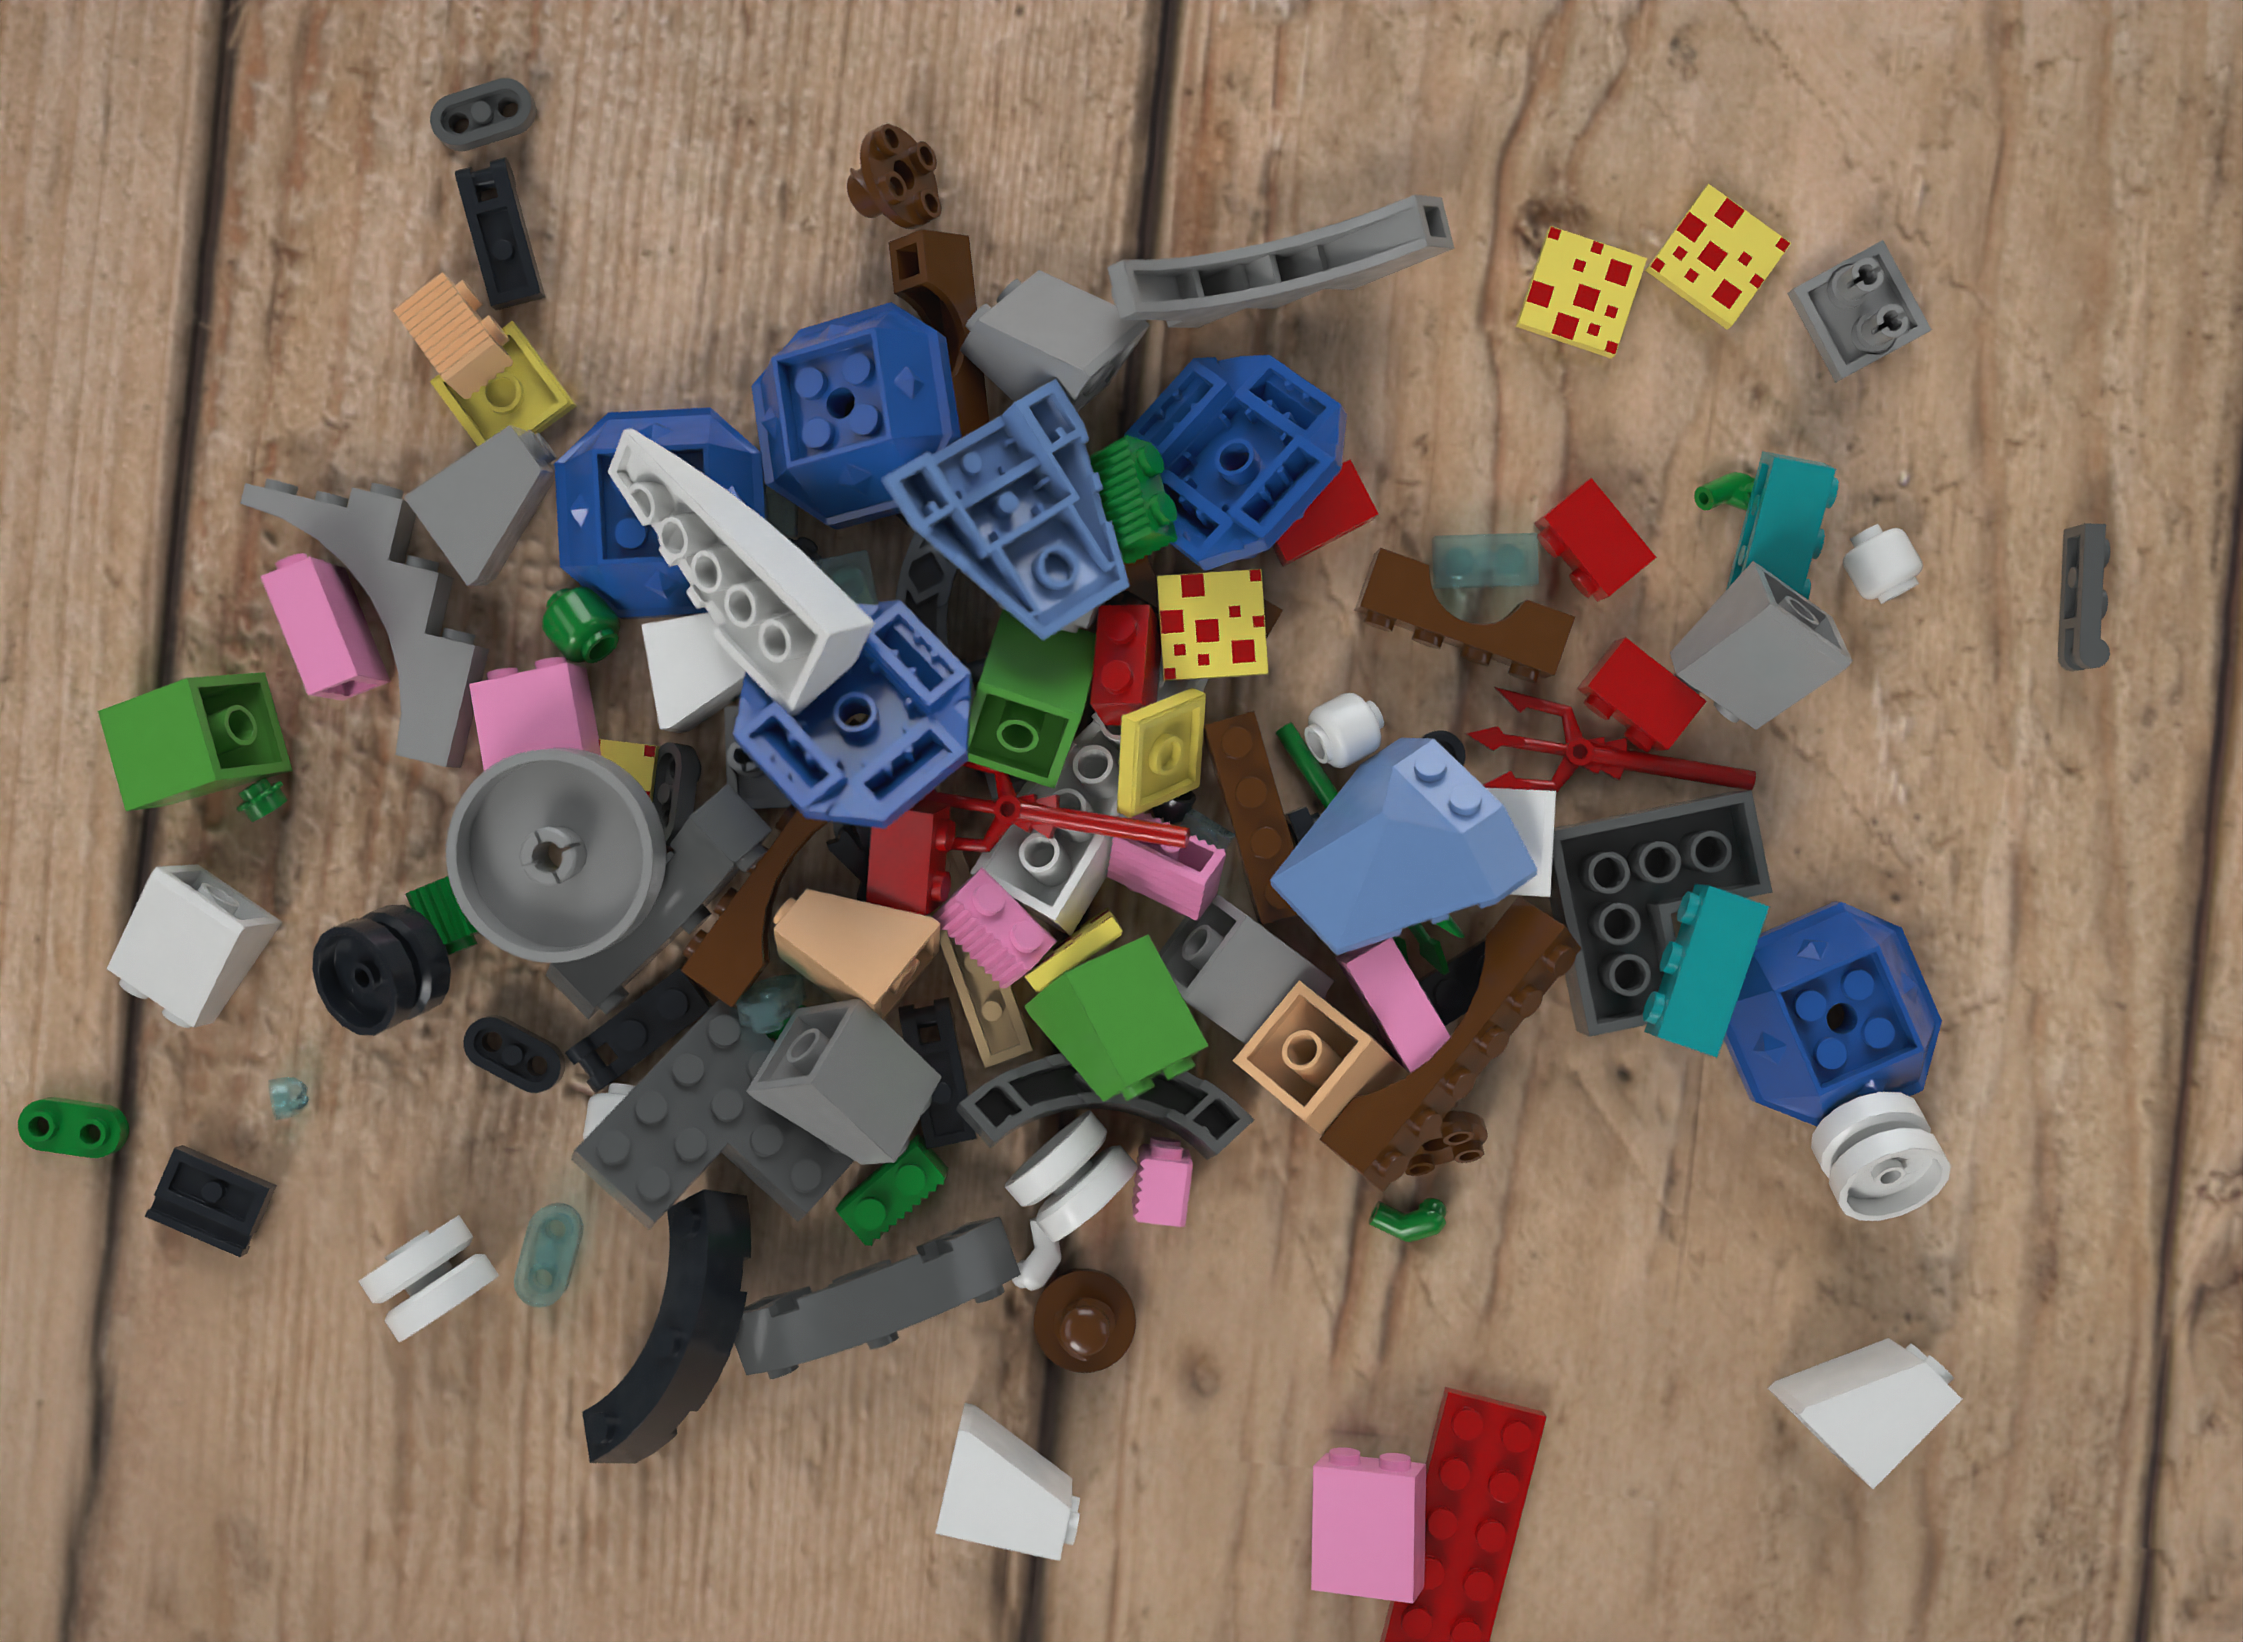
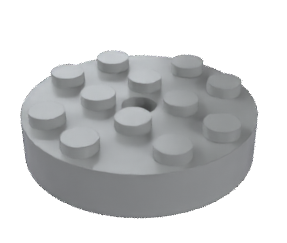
(503, 860)

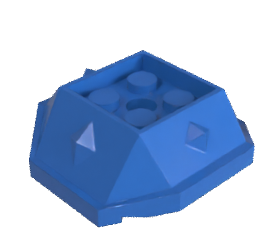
(901, 410)
(1236, 416)
(600, 534)
(905, 749)
(1793, 980)

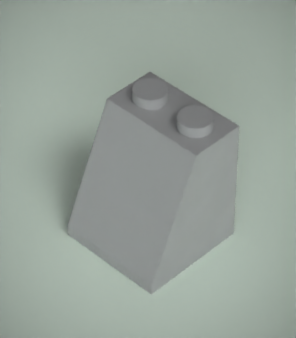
(1050, 333)
(486, 501)
(1759, 649)
(1235, 968)
(847, 1080)

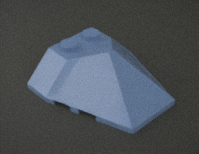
(1020, 512)
(1402, 848)

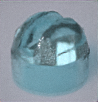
(287, 1097)

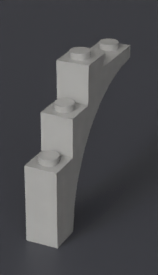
(1275, 273)
(410, 600)

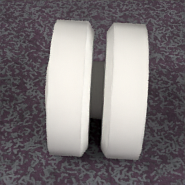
(1880, 1156)
(1077, 1183)
(428, 1278)

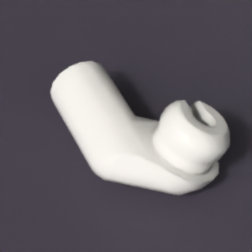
(1041, 1261)

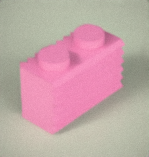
(1168, 874)
(994, 929)
(1162, 1182)

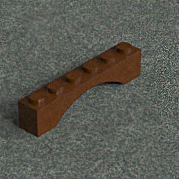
(738, 943)
(1388, 1126)

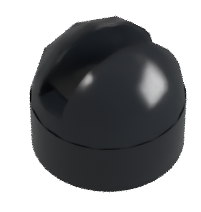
(1175, 809)

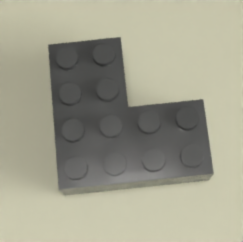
(1623, 880)
(694, 1111)

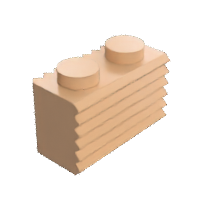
(454, 335)

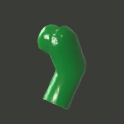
(1729, 489)
(1411, 1226)

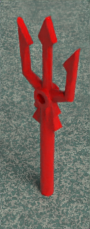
(1595, 754)
(1047, 815)

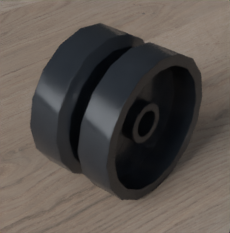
(381, 969)

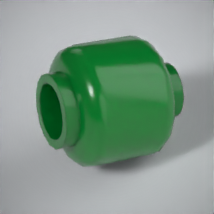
(581, 625)

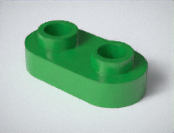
(70, 1125)

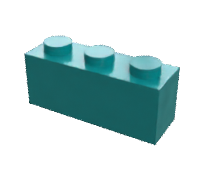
(1786, 519)
(1704, 968)

